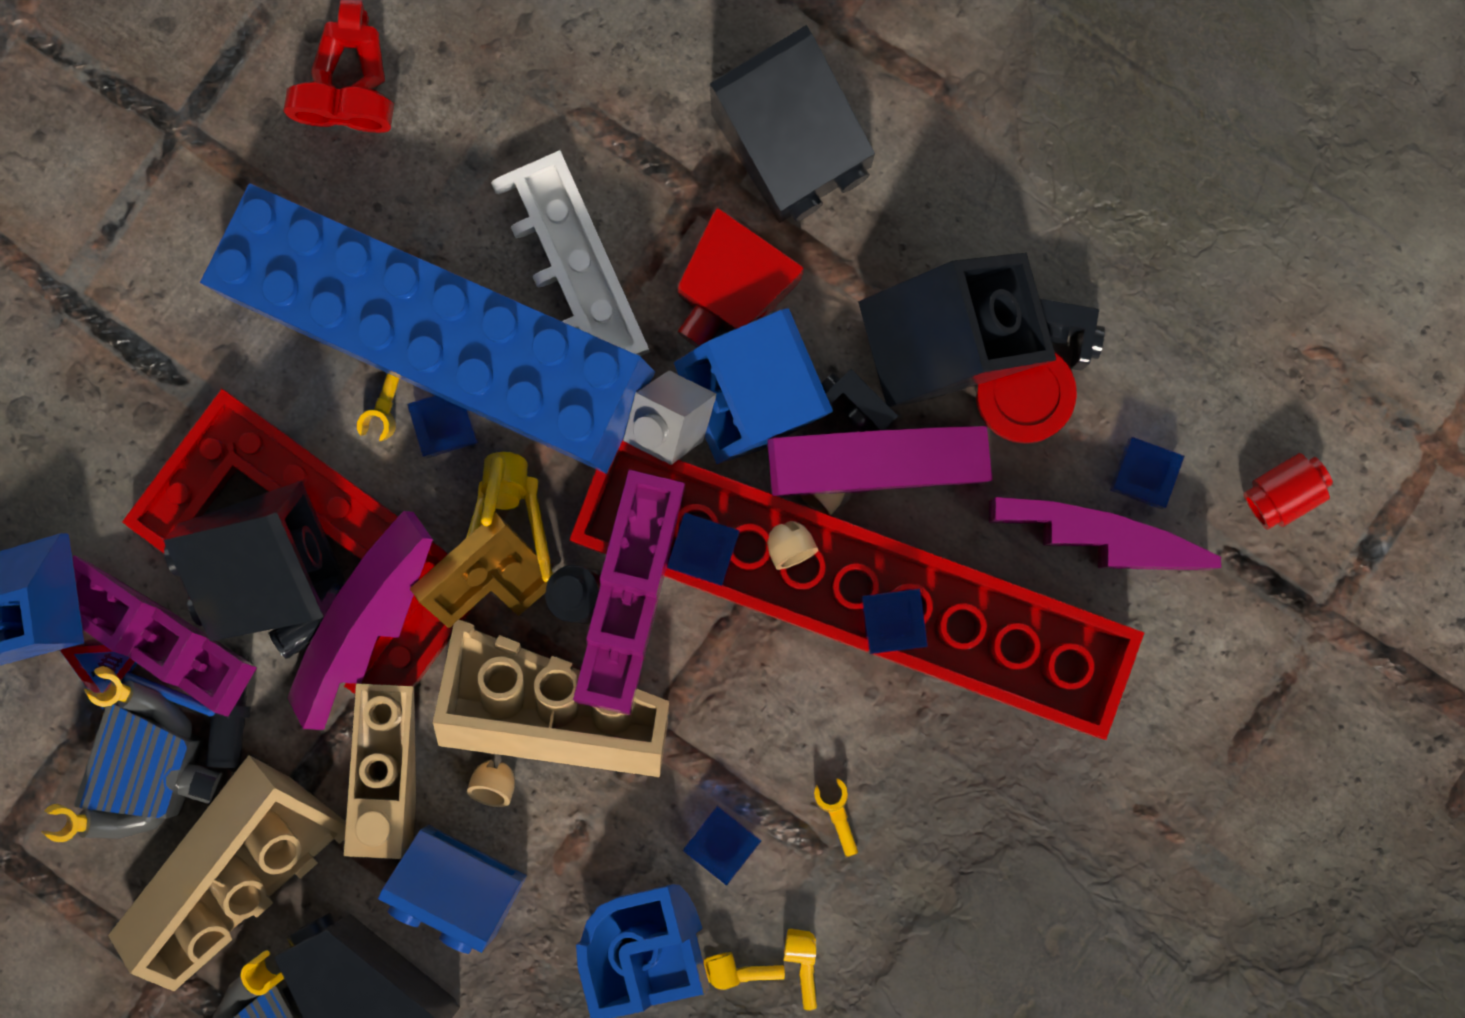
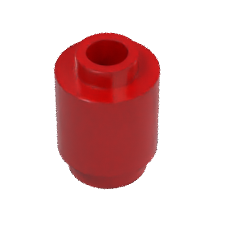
(1289, 491)

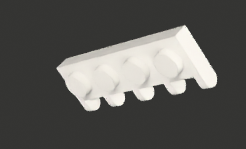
(573, 251)

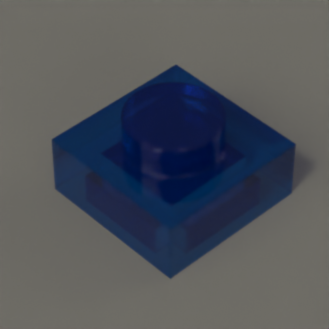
(441, 426)
(1147, 473)
(703, 549)
(894, 621)
(722, 844)

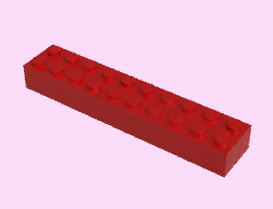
(977, 626)

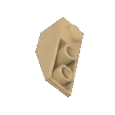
(382, 773)

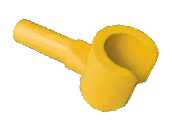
(381, 410)
(839, 818)
(801, 948)
(724, 975)

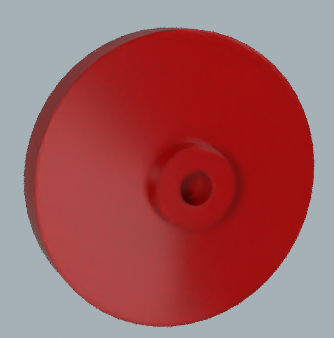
(1029, 402)

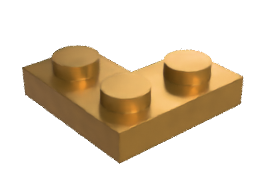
(484, 562)

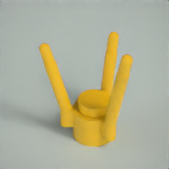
(502, 487)

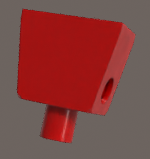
(732, 279)

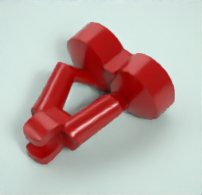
(353, 106)

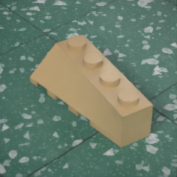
(524, 707)
(224, 872)

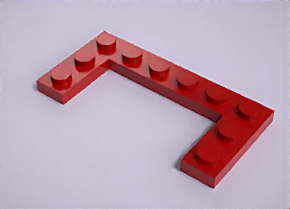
(239, 438)

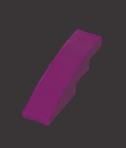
(878, 460)
(1119, 540)
(629, 592)
(366, 607)
(159, 639)

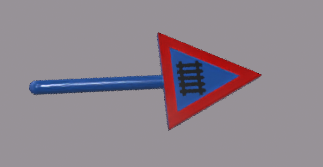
(88, 658)

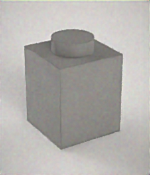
(669, 417)

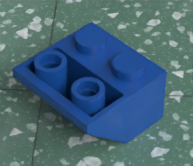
(760, 382)
(38, 599)
(452, 890)

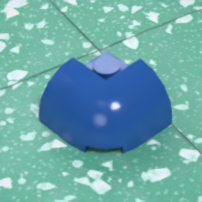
(641, 952)

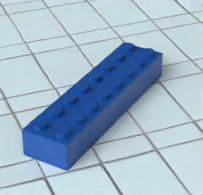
(428, 327)

